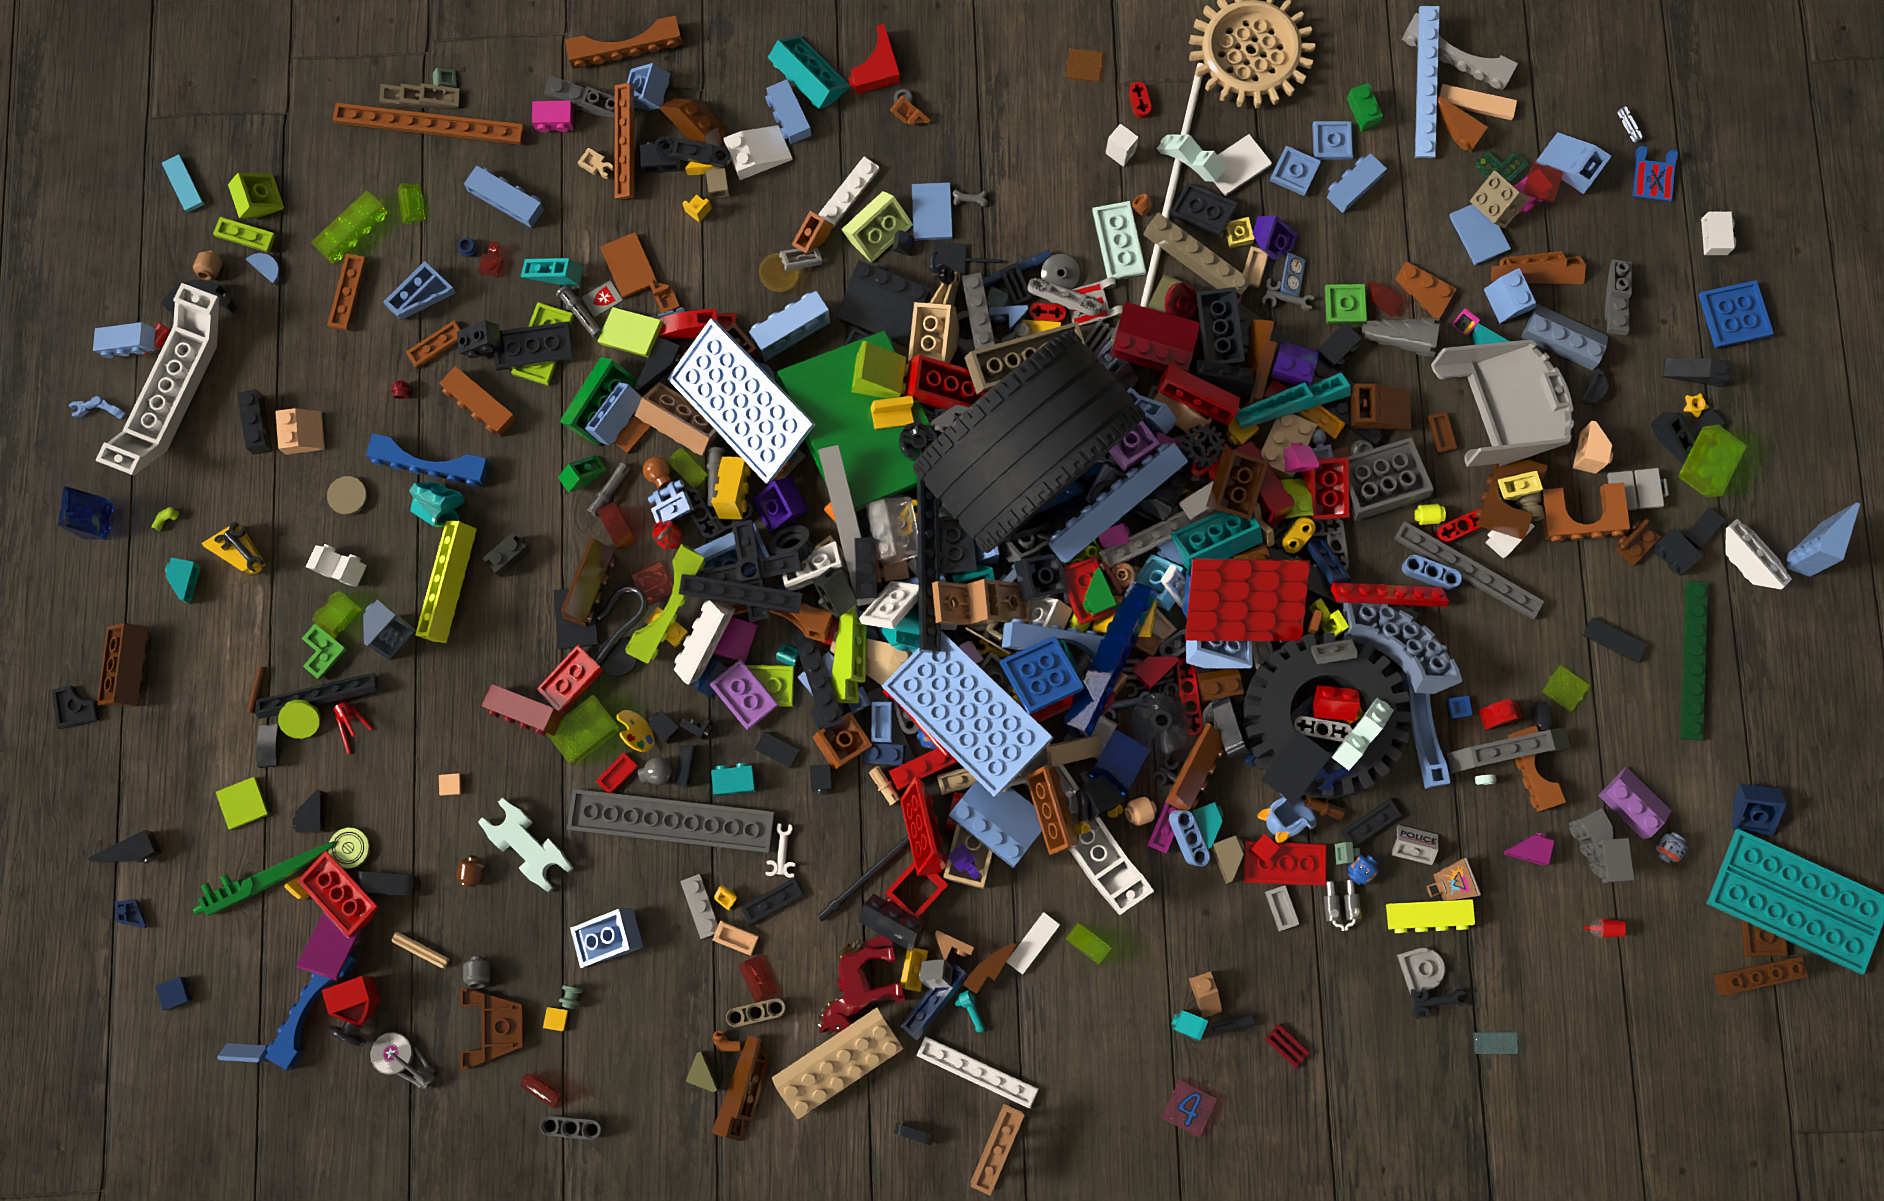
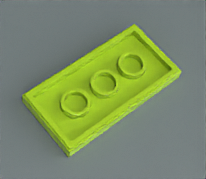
(543, 315)

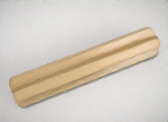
(420, 950)

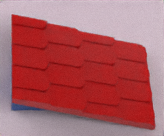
(1245, 599)

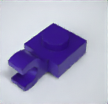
(963, 860)

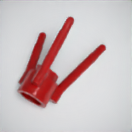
(344, 714)

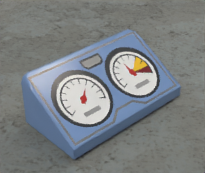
(1292, 275)

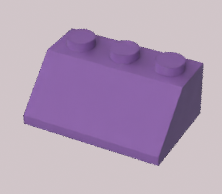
(1635, 804)

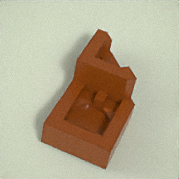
(907, 112)
(664, 296)

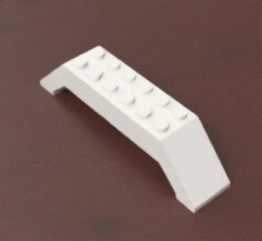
(168, 385)
(1098, 851)

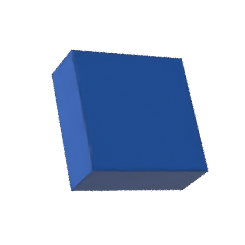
(1459, 707)

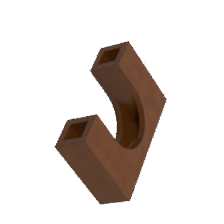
(1495, 513)

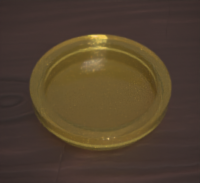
(774, 275)

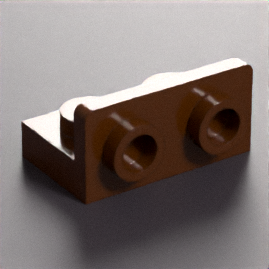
(1638, 542)

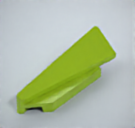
(849, 658)

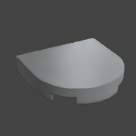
(1422, 968)

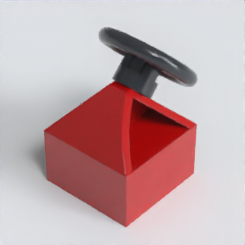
(353, 1003)

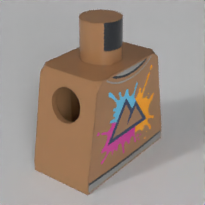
(1454, 882)

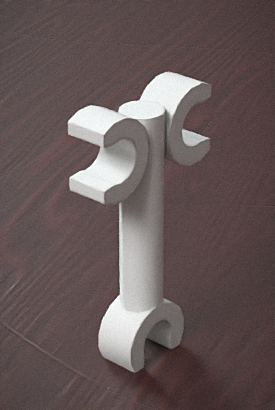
(781, 868)

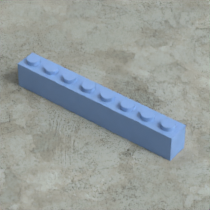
(1117, 502)

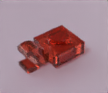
(491, 263)

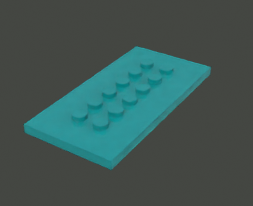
(1799, 901)

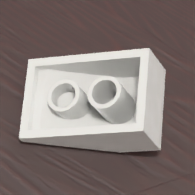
(757, 150)

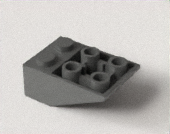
(1588, 830)

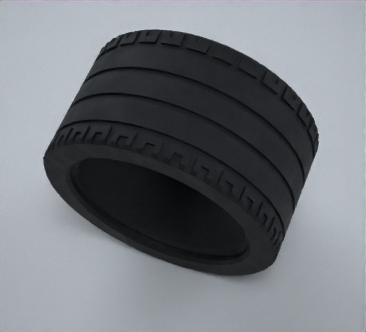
(1027, 439)

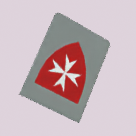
(602, 298)

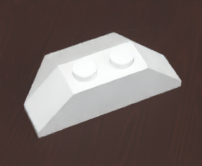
(1754, 557)

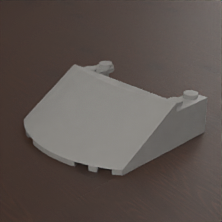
(1517, 395)

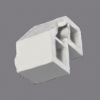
(330, 564)

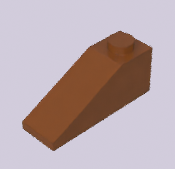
(1462, 127)

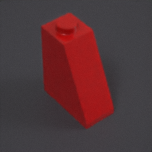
(1501, 713)

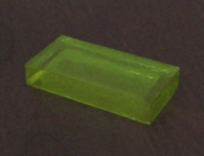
(687, 468)

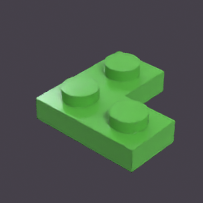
(326, 653)

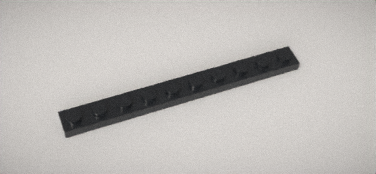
(928, 567)

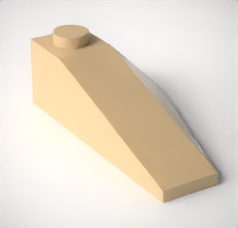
(881, 659)

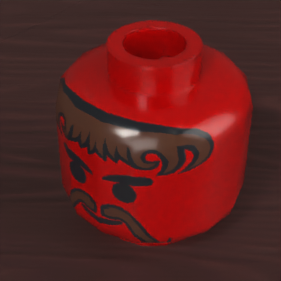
(667, 535)

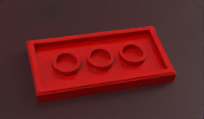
(1289, 865)

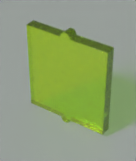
(1565, 688)

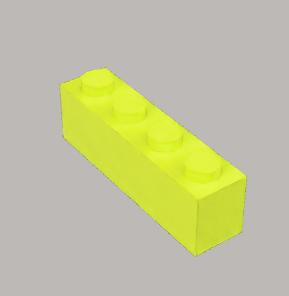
(1430, 914)

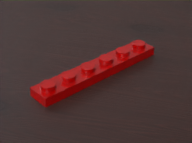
(1389, 594)

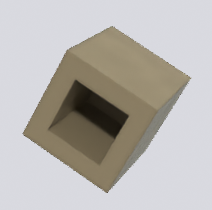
(717, 183)

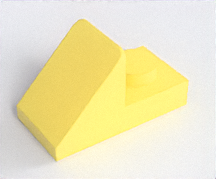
(1520, 485)

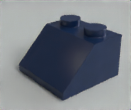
(1757, 809)

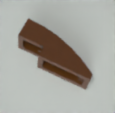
(989, 967)

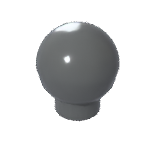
(656, 771)

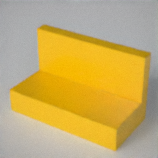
(892, 412)

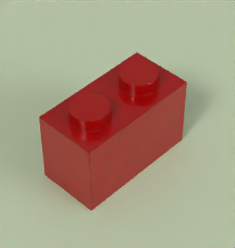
(1336, 703)

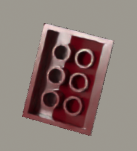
(1154, 338)

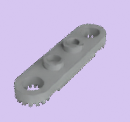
(1064, 296)

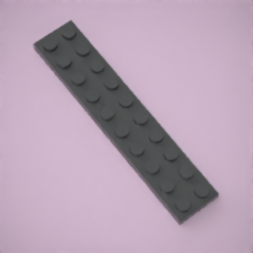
(670, 821)

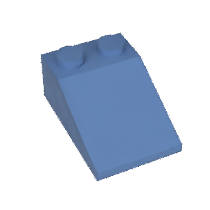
(606, 937)

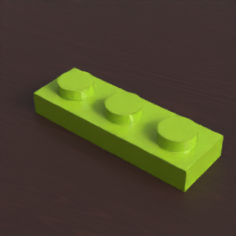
(244, 234)

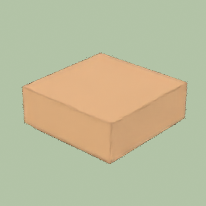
(449, 784)

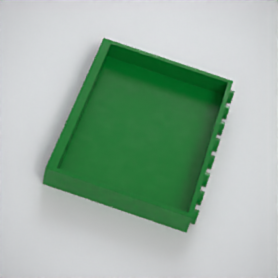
(843, 418)

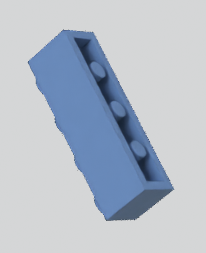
(504, 196)

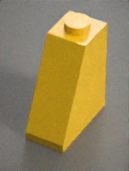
(232, 554)

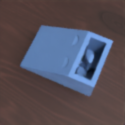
(1576, 159)

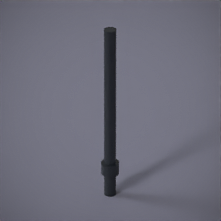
(834, 904)

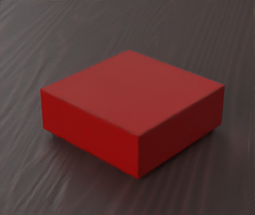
(1265, 848)

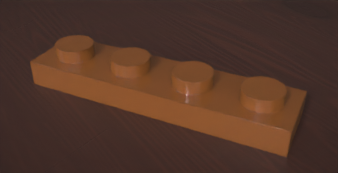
(347, 292)

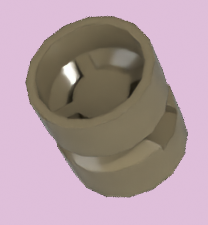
(1530, 504)

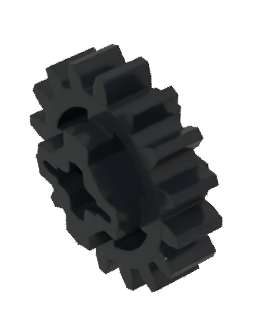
(1209, 440)

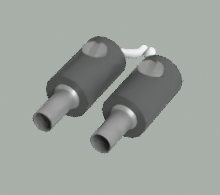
(1352, 905)

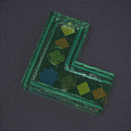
(1508, 168)

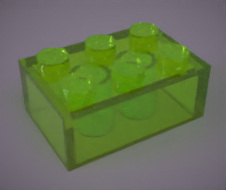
(1712, 461)
(584, 730)

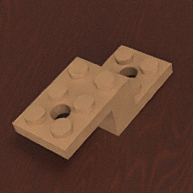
(979, 602)

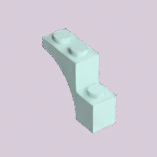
(1185, 149)
(1363, 734)

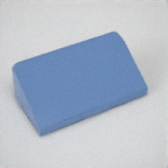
(243, 1052)

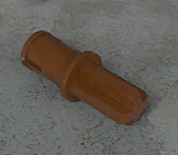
(1324, 807)

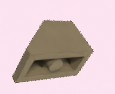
(1228, 856)

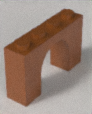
(1559, 525)

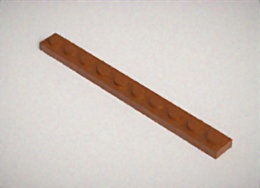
(428, 123)

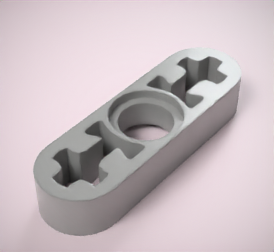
(1308, 722)

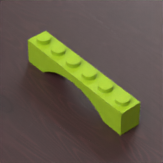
(645, 640)

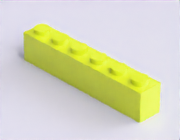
(446, 581)

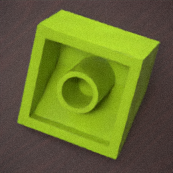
(255, 195)

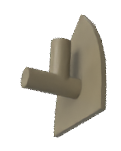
(991, 632)

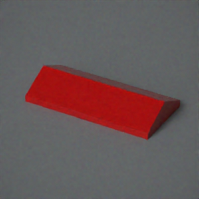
(338, 894)

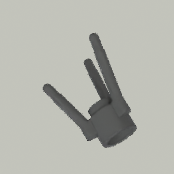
(423, 1077)

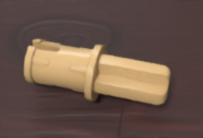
(884, 785)

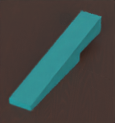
(1294, 400)

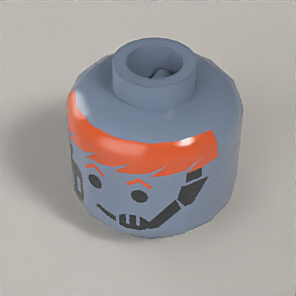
(1671, 847)

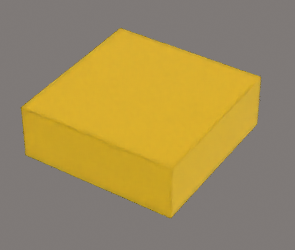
(555, 1019)

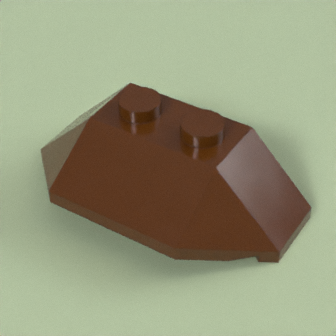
(696, 121)

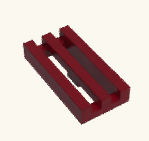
(1300, 1058)

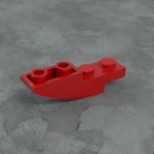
(691, 323)

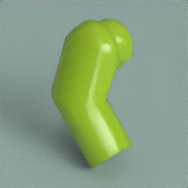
(163, 516)

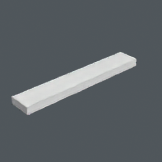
(977, 1072)

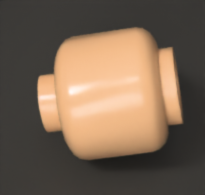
(1140, 811)

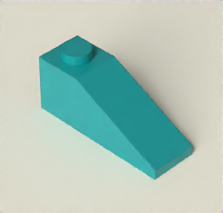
(553, 270)

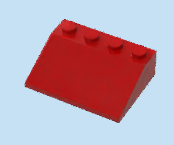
(922, 829)

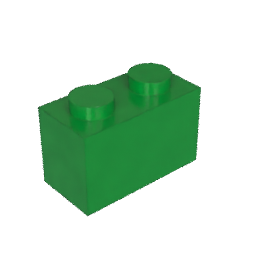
(1364, 107)

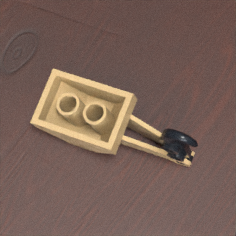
(936, 323)

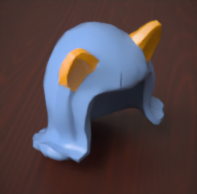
(1287, 819)

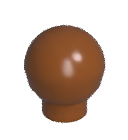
(657, 471)

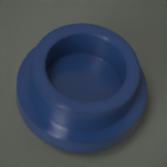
(467, 247)

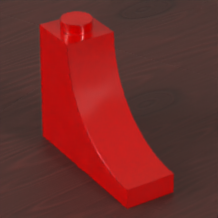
(879, 69)

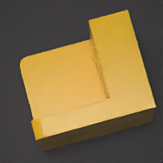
(697, 208)

